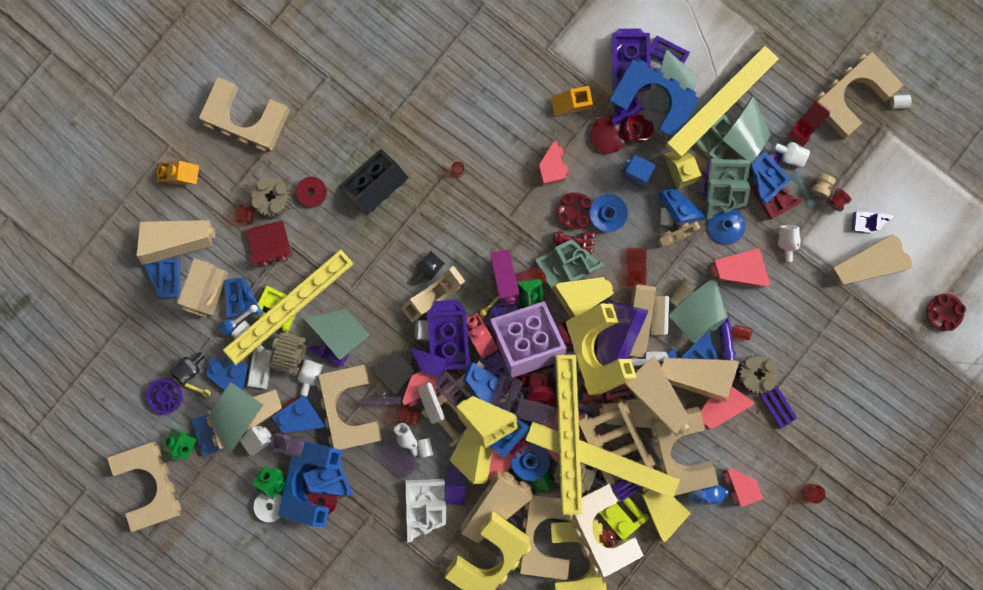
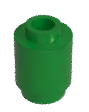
(544, 483)

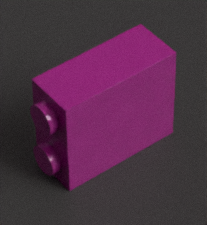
(505, 277)

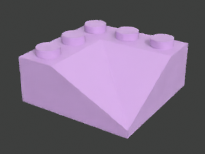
(527, 339)

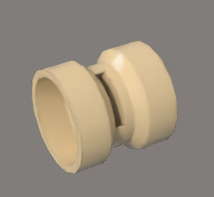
(823, 185)

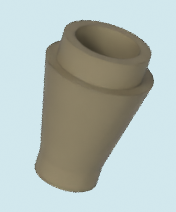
(682, 291)

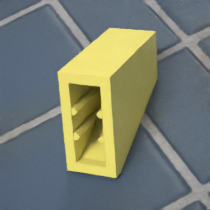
(683, 169)
(582, 294)
(486, 420)
(472, 458)
(665, 512)

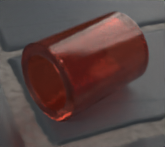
(456, 164)
(741, 332)
(609, 538)

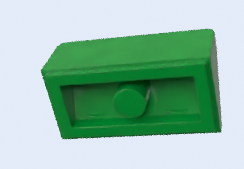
(530, 292)

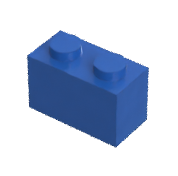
(637, 171)

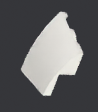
(424, 506)

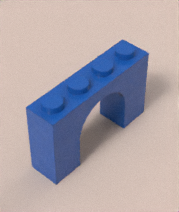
(680, 100)
(294, 500)

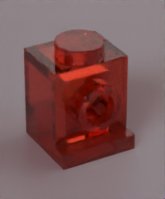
(532, 274)

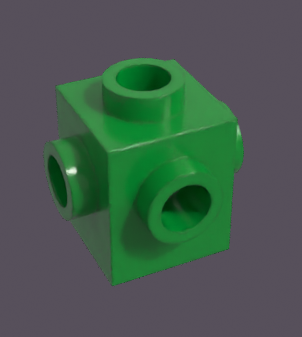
(179, 444)
(269, 481)

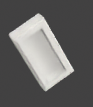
(259, 369)

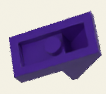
(455, 486)

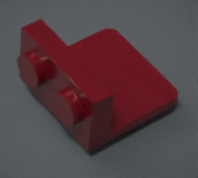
(269, 244)

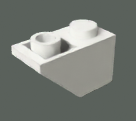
(256, 439)

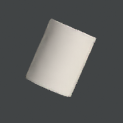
(900, 101)
(665, 218)
(424, 447)

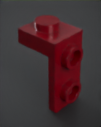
(808, 123)

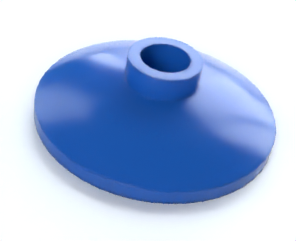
(610, 203)
(726, 235)
(539, 459)

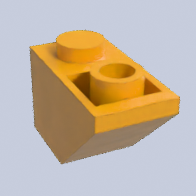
(572, 101)
(177, 173)

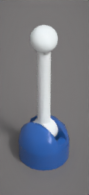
(230, 325)

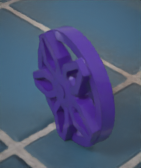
(164, 396)

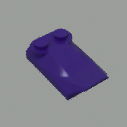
(626, 46)
(449, 333)

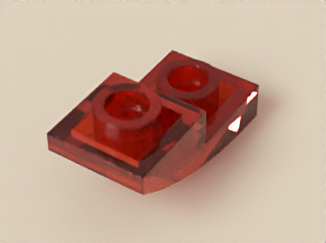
(636, 266)

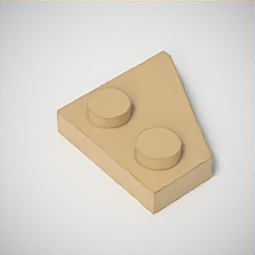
(684, 231)

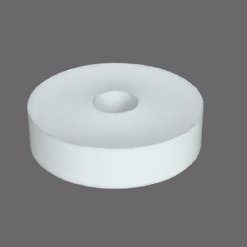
(261, 510)

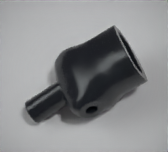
(428, 267)
(187, 368)

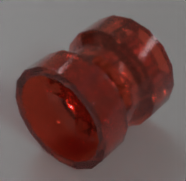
(586, 398)
(410, 417)
(817, 494)

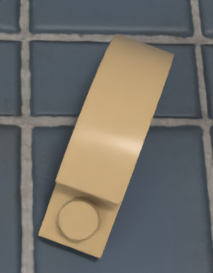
(439, 290)

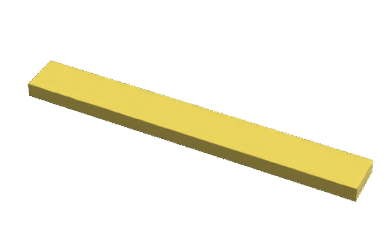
(721, 102)
(288, 307)
(568, 435)
(608, 462)

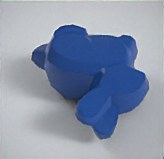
(708, 495)

